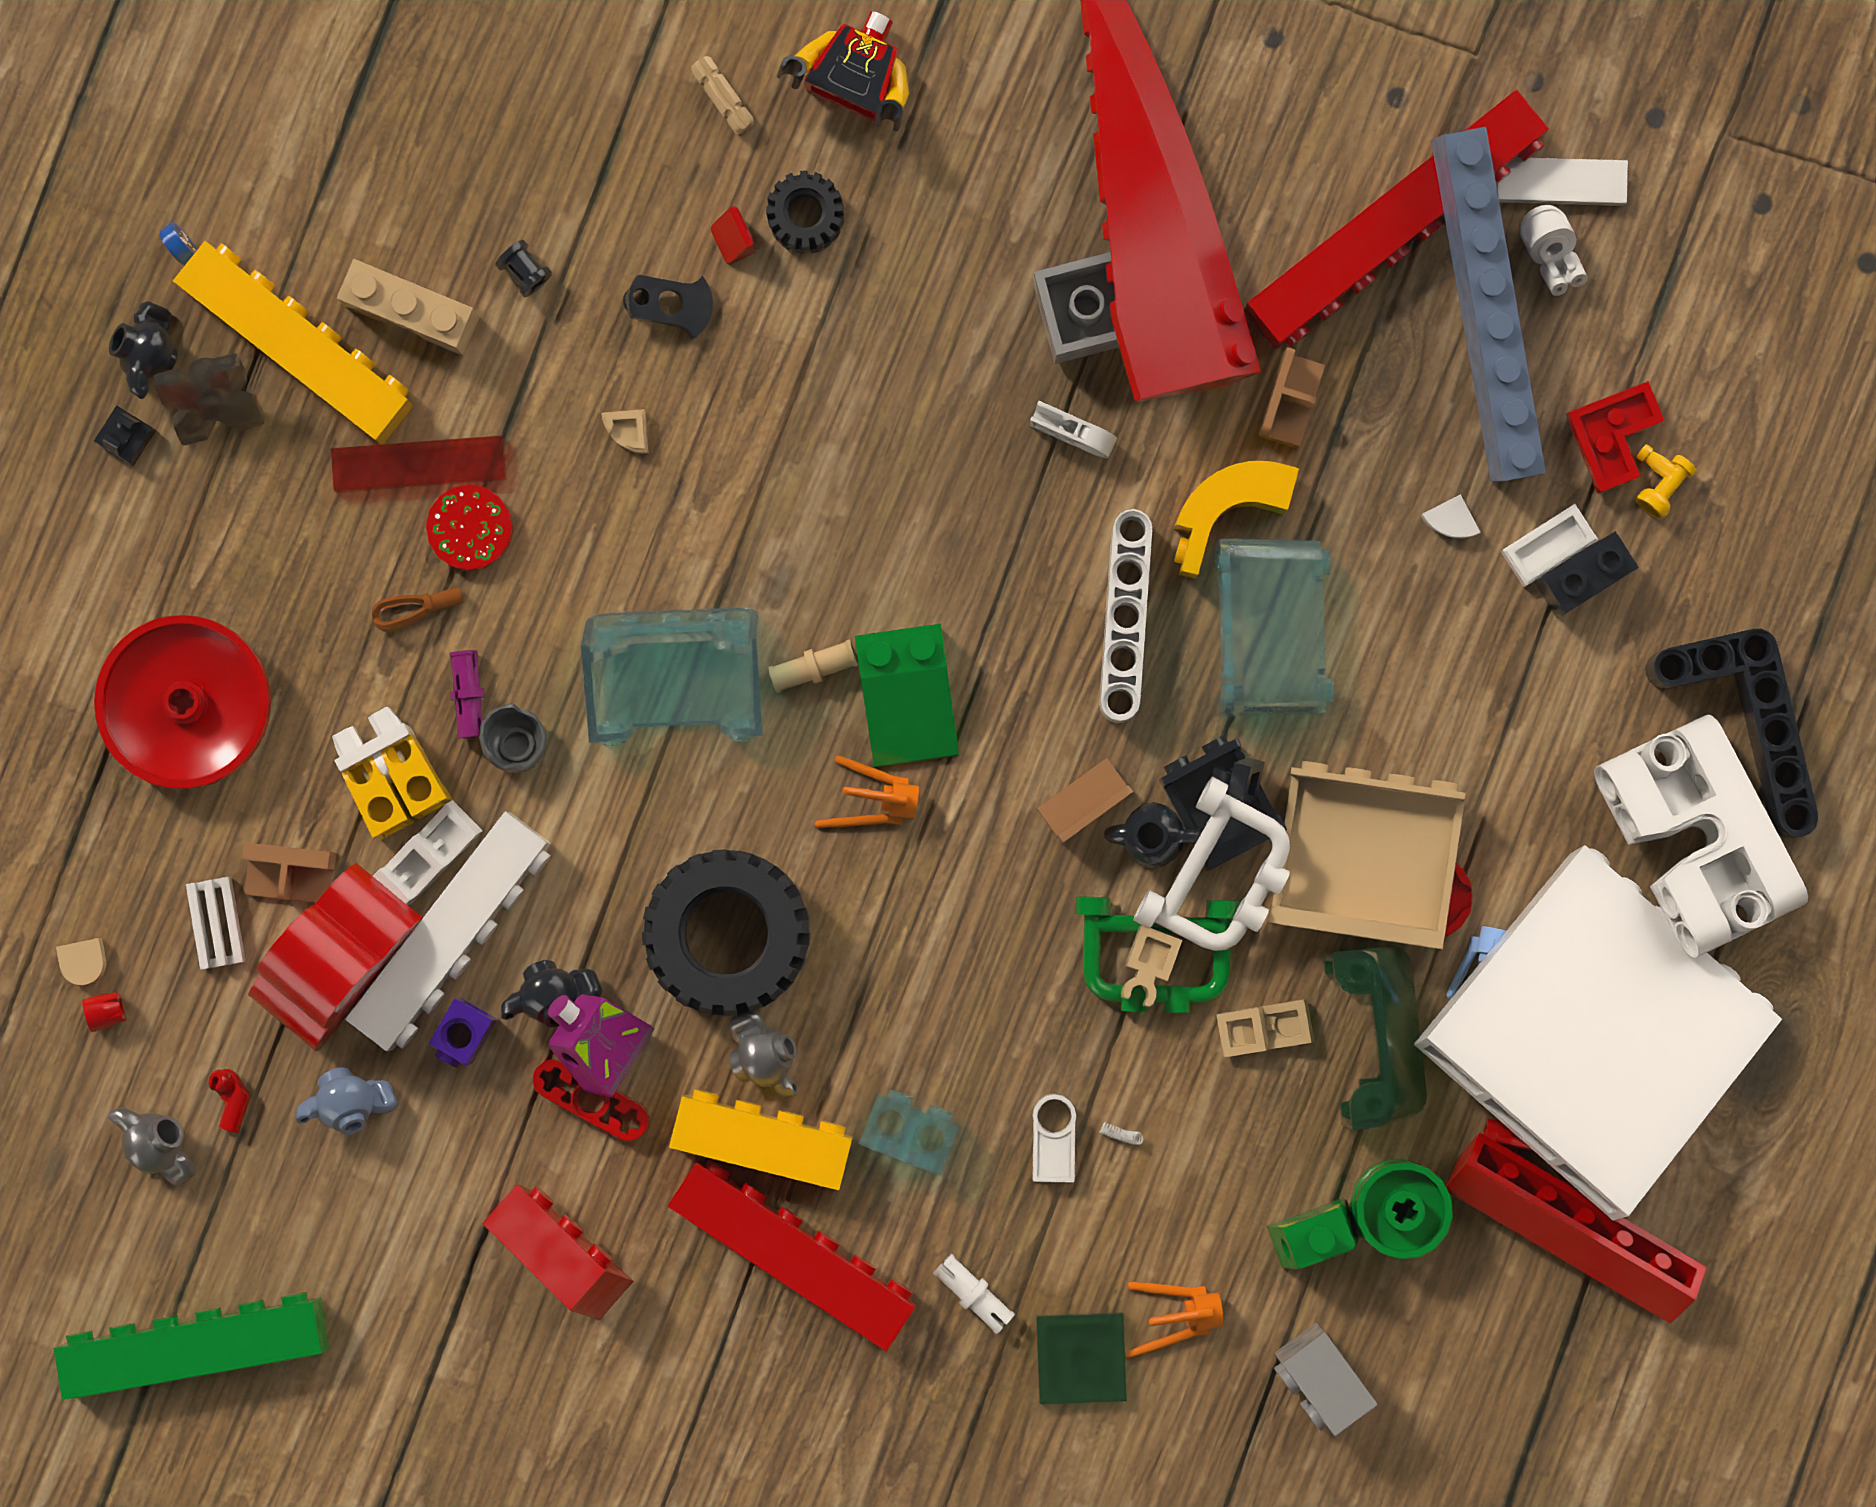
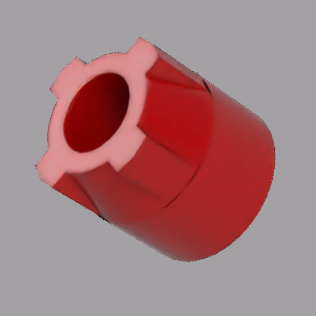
(103, 1011)

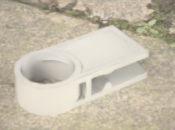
(1073, 430)
(1053, 1150)

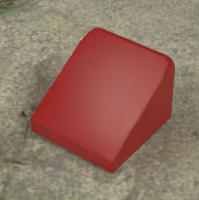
(733, 236)

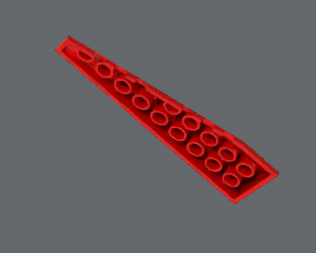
(1169, 265)

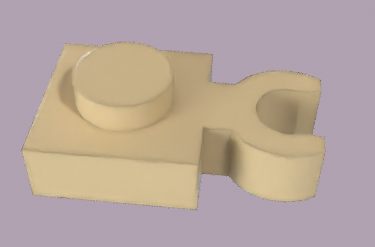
(1152, 959)

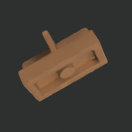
(1291, 399)
(287, 872)

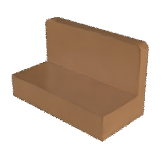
(1084, 800)

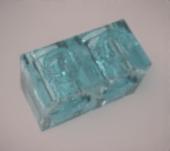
(905, 1143)

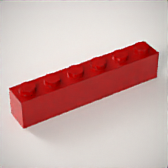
(1575, 1228)
(793, 1254)

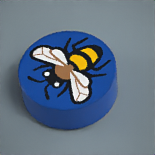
(177, 243)

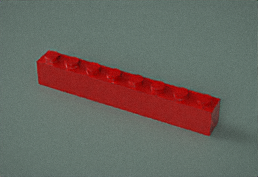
(1383, 232)

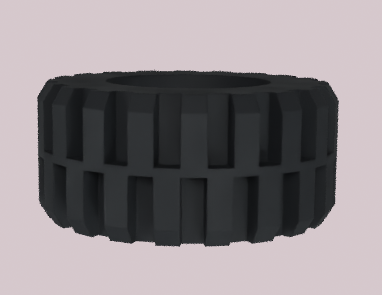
(667, 922)

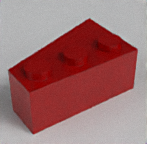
(557, 1252)

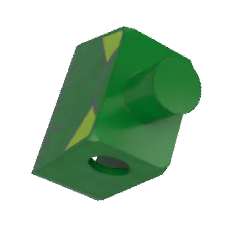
(1314, 1235)

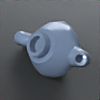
(346, 1101)

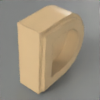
(82, 961)

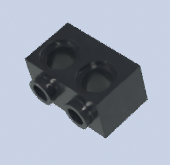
(1586, 574)

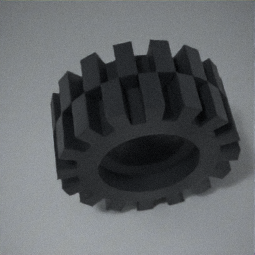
(805, 186)

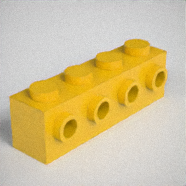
(761, 1141)

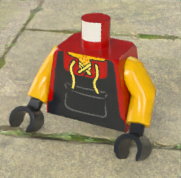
(854, 70)

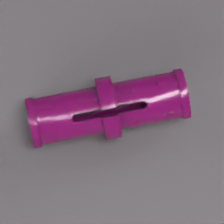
(466, 693)

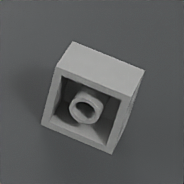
(1076, 307)
(1325, 1378)

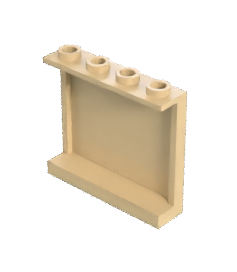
(1369, 855)

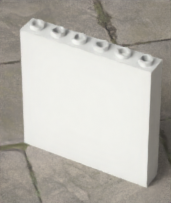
(1598, 1033)

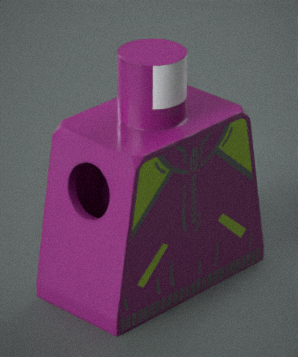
(596, 1041)

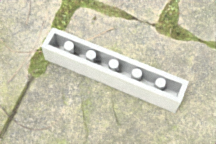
(448, 933)

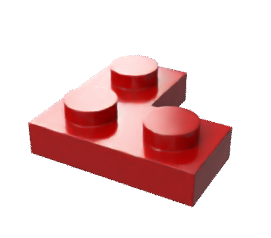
(1602, 431)

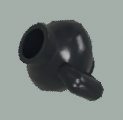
(144, 347)
(1152, 835)
(544, 985)

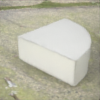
(1452, 519)

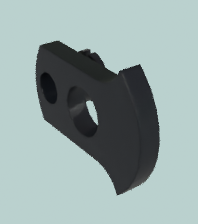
(694, 297)

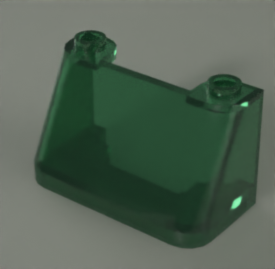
(1401, 1084)

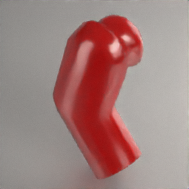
(233, 1094)

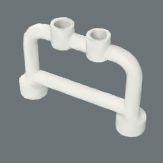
(1250, 911)

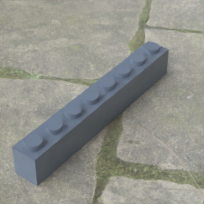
(1488, 304)

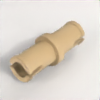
(813, 666)

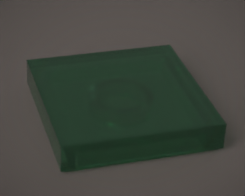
(1081, 1358)

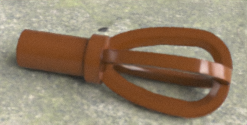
(429, 604)

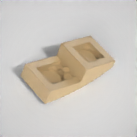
(1265, 1027)

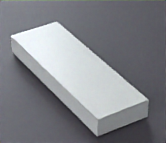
(1565, 182)

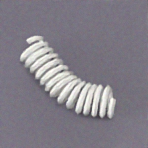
(1127, 1135)

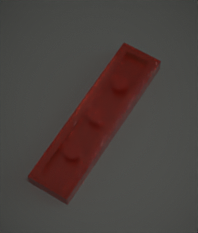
(418, 464)

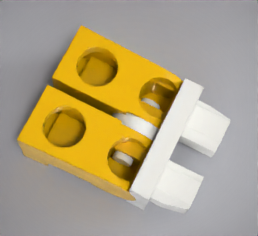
(386, 760)

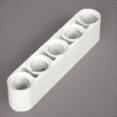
(1130, 595)

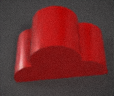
(332, 955)

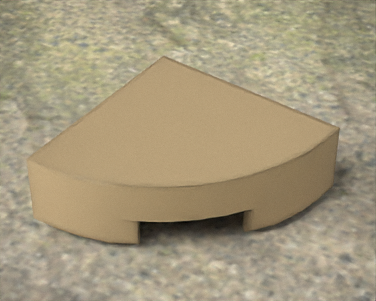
(628, 429)

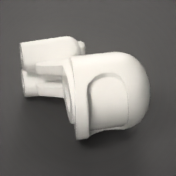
(1551, 243)

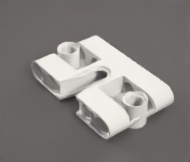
(1743, 851)

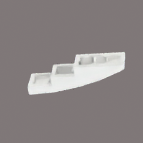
(428, 853)

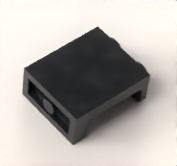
(1185, 785)

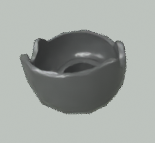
(512, 739)

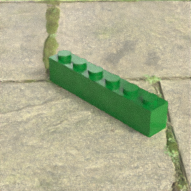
(191, 1347)

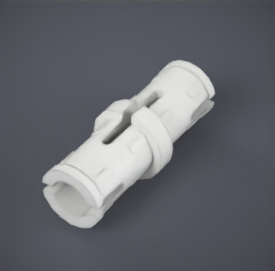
(973, 1293)

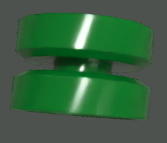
(1426, 1215)

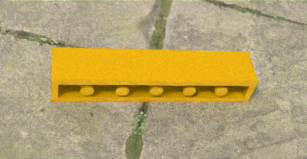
(293, 342)

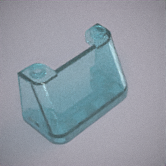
(1272, 627)
(672, 672)

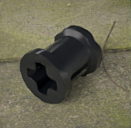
(523, 268)

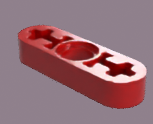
(614, 1126)

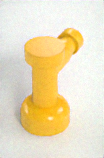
(1674, 472)

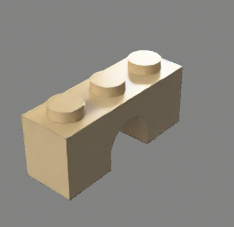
(408, 306)

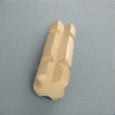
(722, 95)

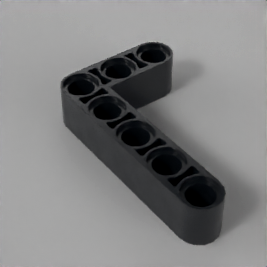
(1756, 714)

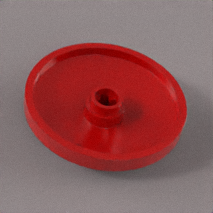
(182, 702)

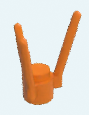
(898, 800)
(1202, 1312)

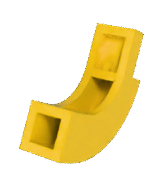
(1244, 484)

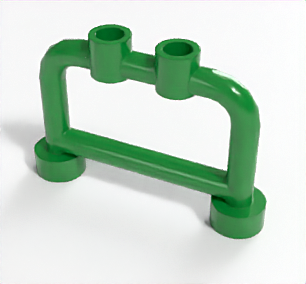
(1175, 997)

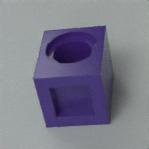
(476, 1019)

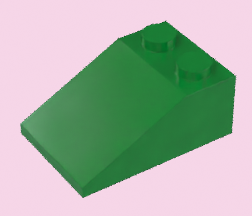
(907, 695)

